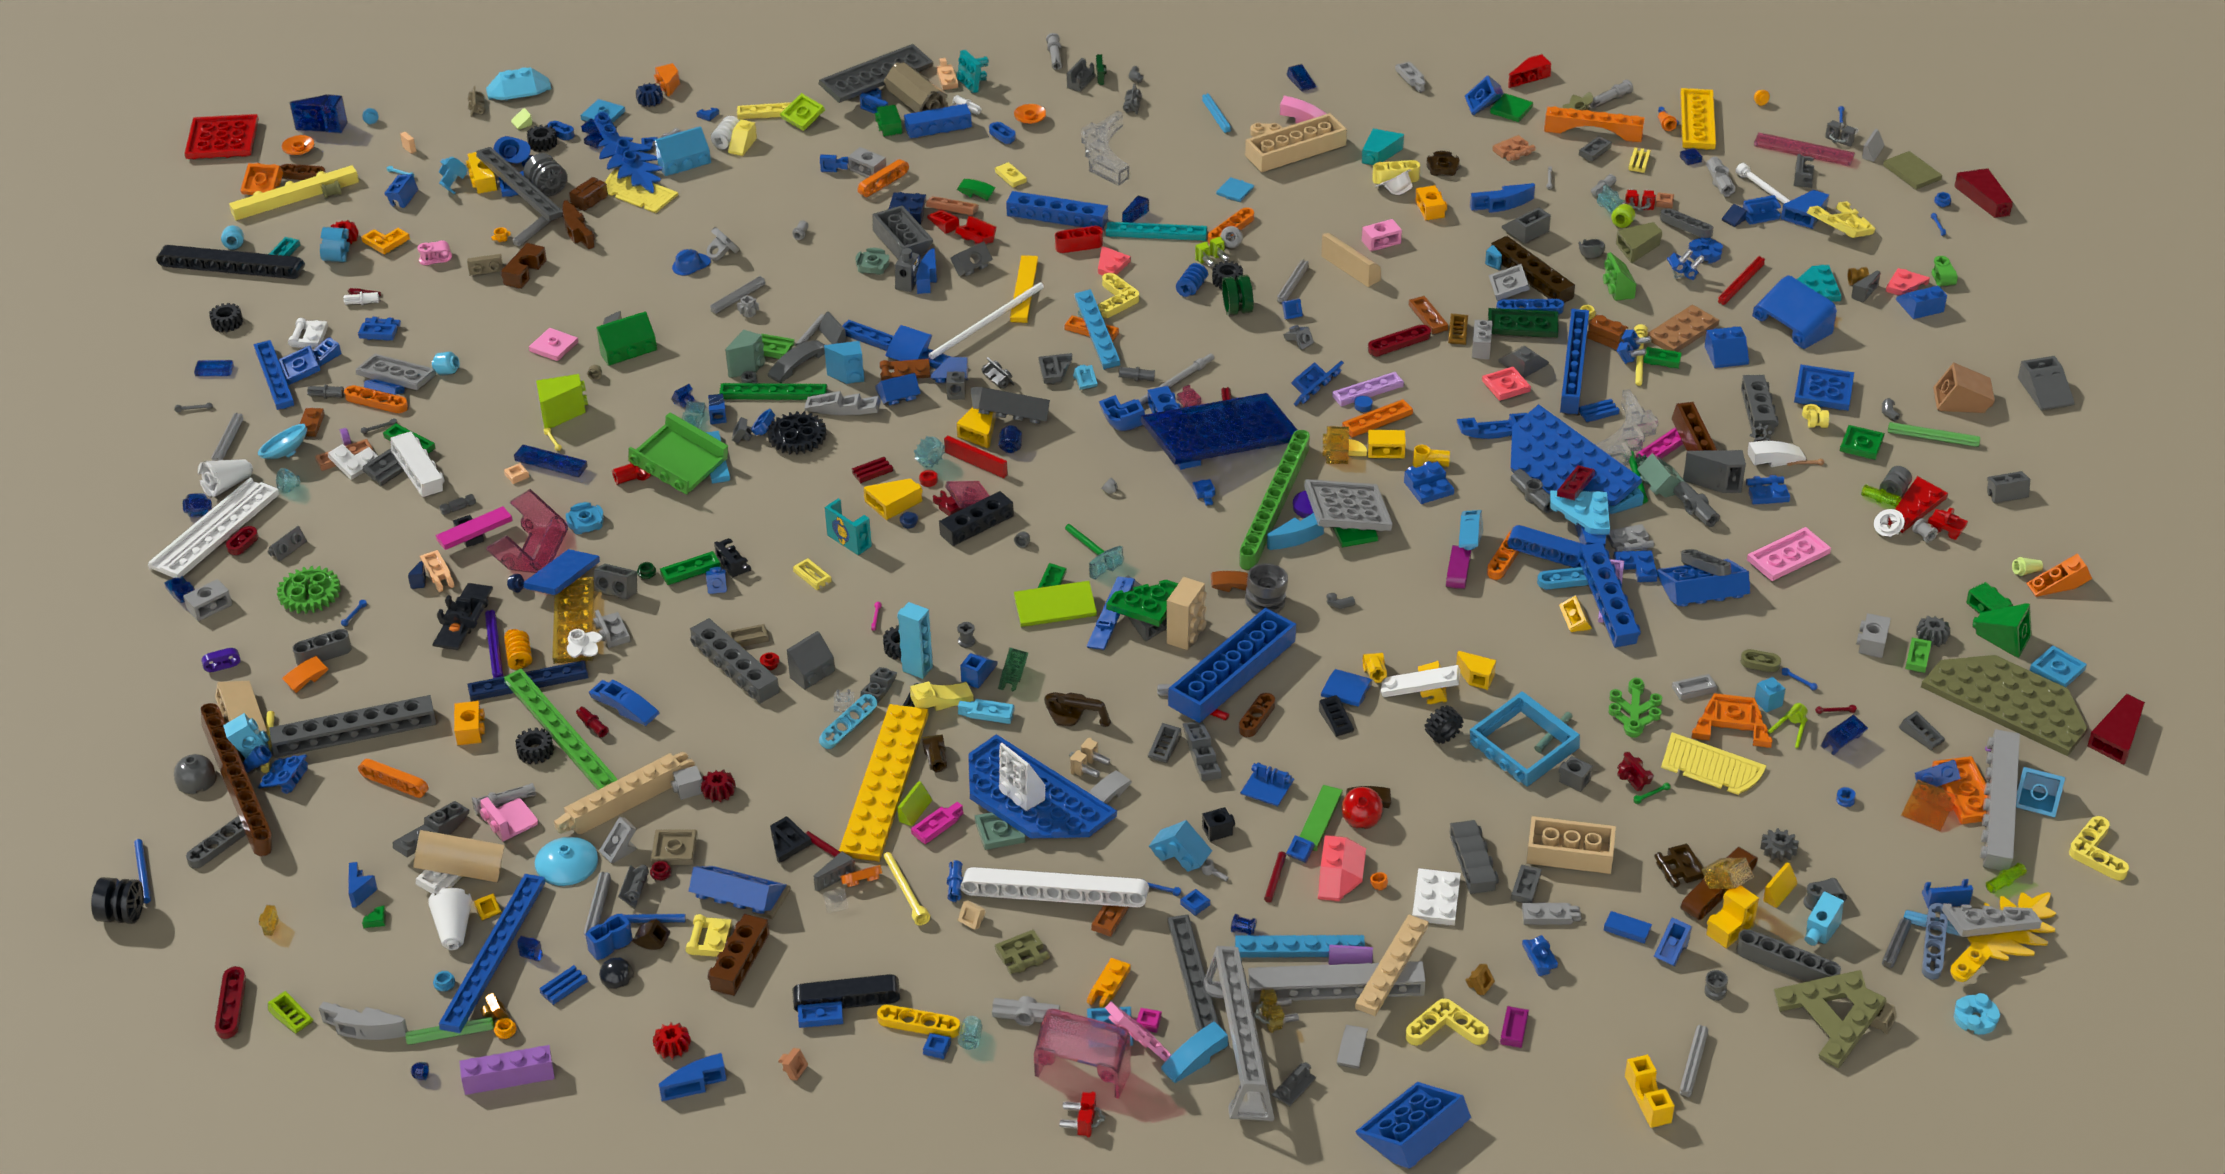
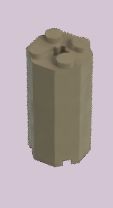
(914, 88)

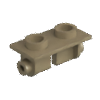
(476, 102)

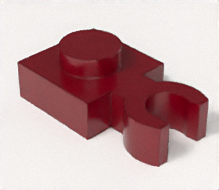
(946, 504)

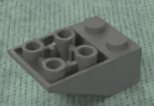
(2046, 382)
(1716, 470)

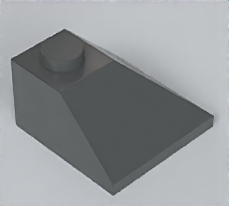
(1524, 361)

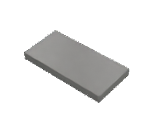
(396, 371)

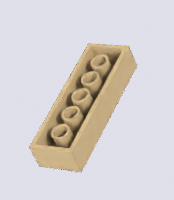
(1295, 142)

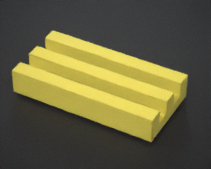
(1641, 153)
(809, 574)

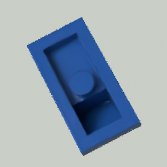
(359, 885)
(1673, 941)

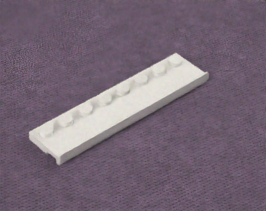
(213, 528)

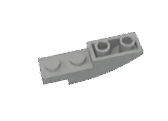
(369, 1024)

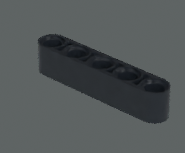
(850, 991)

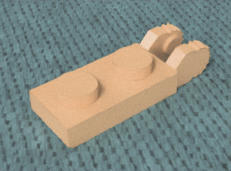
(437, 569)

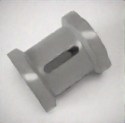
(1926, 531)

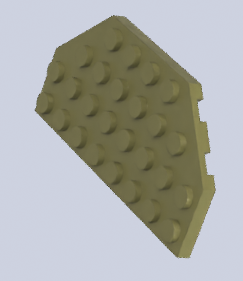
(2011, 698)

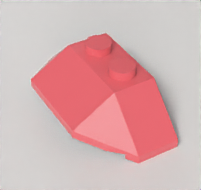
(1340, 867)

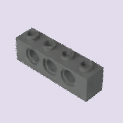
(1758, 402)

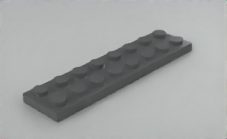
(872, 73)

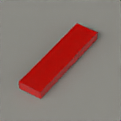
(975, 456)

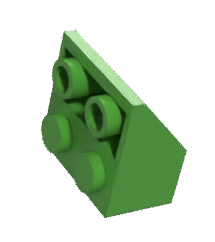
(1618, 278)

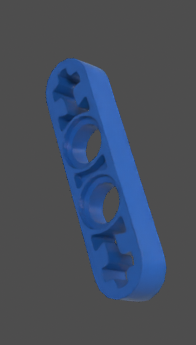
(1531, 304)

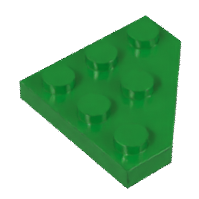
(1143, 602)

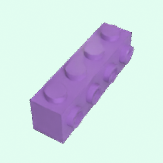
(507, 1069)

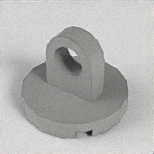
(721, 242)

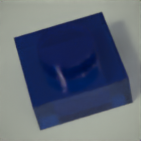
(1691, 156)
(529, 948)

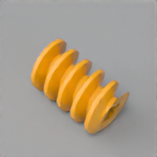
(517, 649)

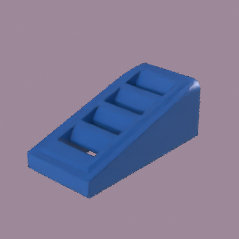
(327, 350)

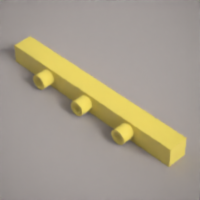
(291, 192)

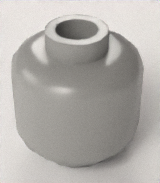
(1225, 234)

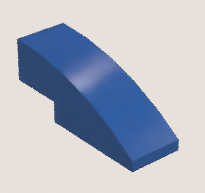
(926, 272)
(693, 1078)

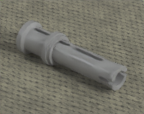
(1054, 48)
(1616, 91)
(505, 797)

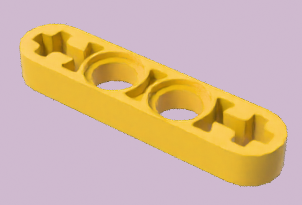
(917, 1024)

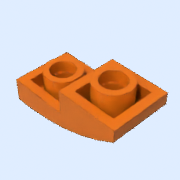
(309, 670)

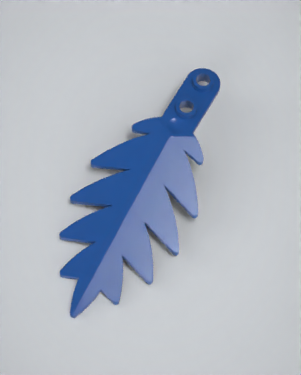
(626, 155)

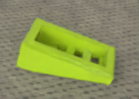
(285, 999)

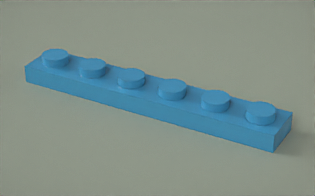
(1097, 329)
(1293, 945)

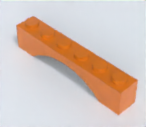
(1627, 127)

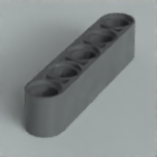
(1784, 957)

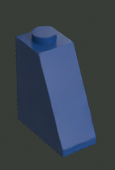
(1796, 209)

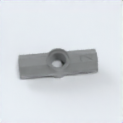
(1720, 176)
(1024, 1010)

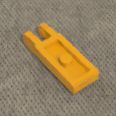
(1109, 982)

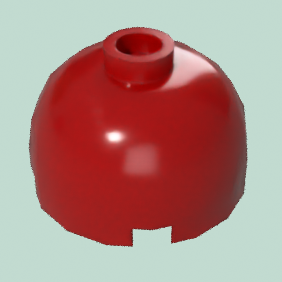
(1362, 808)

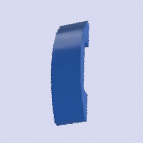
(1488, 430)

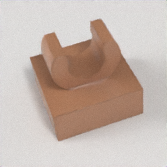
(793, 1063)

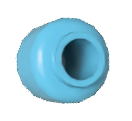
(232, 237)
(445, 363)

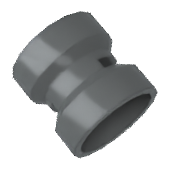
(1716, 985)

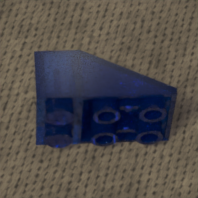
(319, 114)

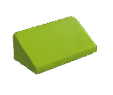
(914, 804)

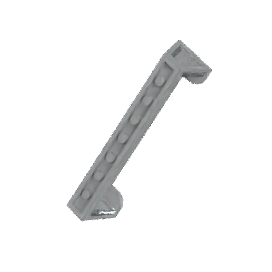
(1228, 981)

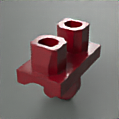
(1633, 771)

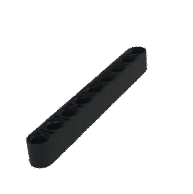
(230, 261)

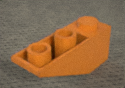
(2062, 577)

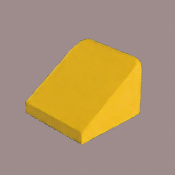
(487, 907)

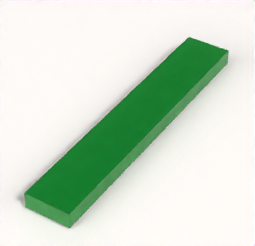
(771, 391)

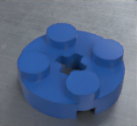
(1707, 247)

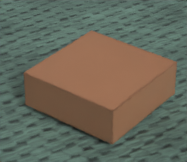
(1664, 200)

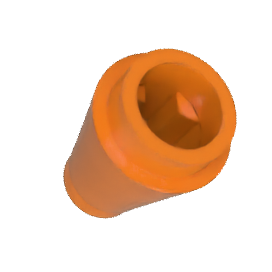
(1667, 121)

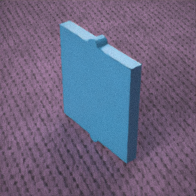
(1235, 189)

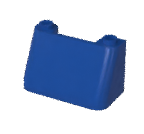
(1800, 309)

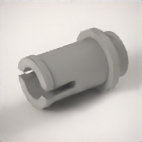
(799, 231)

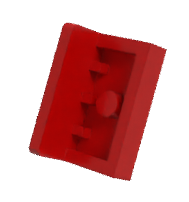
(977, 231)

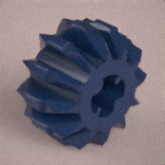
(649, 95)

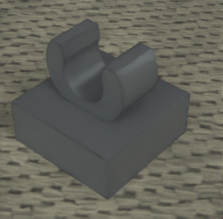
(741, 430)

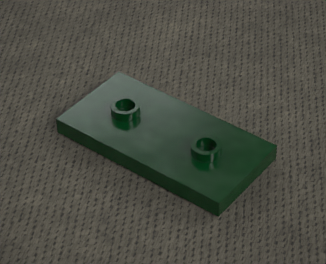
(1523, 322)

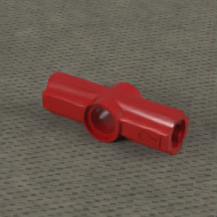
(629, 472)

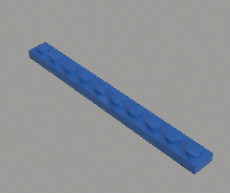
(491, 954)

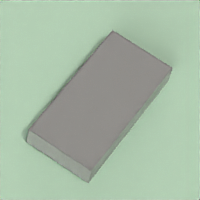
(1694, 687)

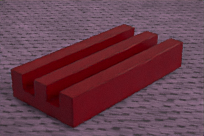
(872, 469)

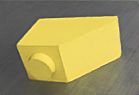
(742, 137)

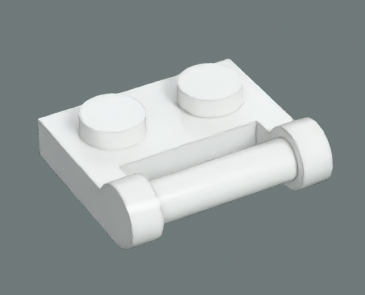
(313, 336)

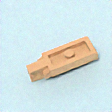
(946, 75)

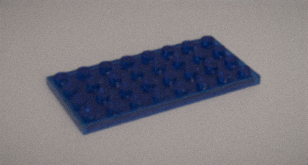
(1219, 428)

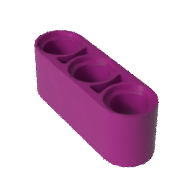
(1458, 567)

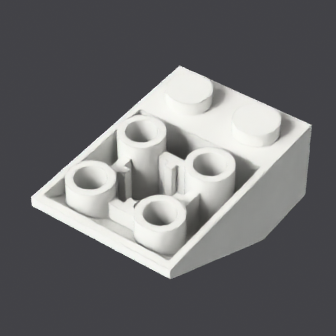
(1019, 780)

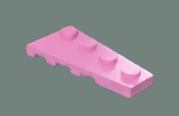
(1137, 1031)

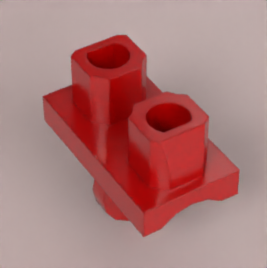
(1948, 521)

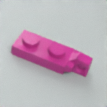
(937, 822)

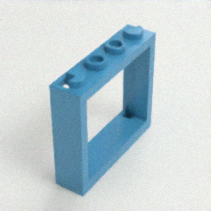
(1523, 703)

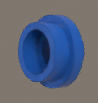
(1942, 199)

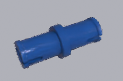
(954, 880)

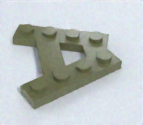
(1814, 997)

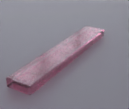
(1805, 149)

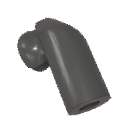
(1887, 409)

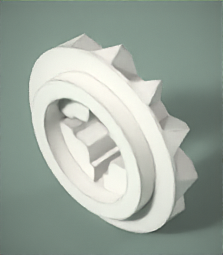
(1883, 518)

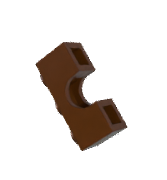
(516, 271)

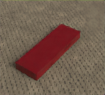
(1576, 482)

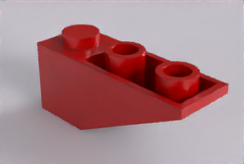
(1530, 70)

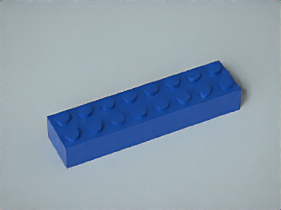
(1231, 665)

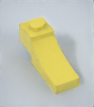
(940, 696)

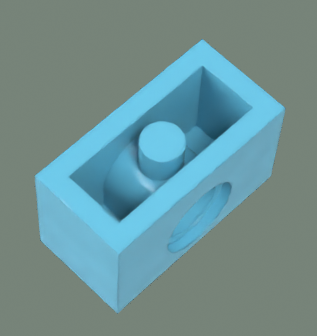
(245, 734)

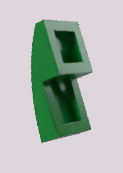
(980, 188)

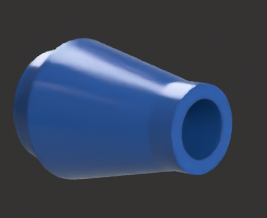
(259, 756)

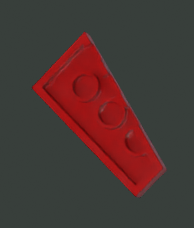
(1919, 501)

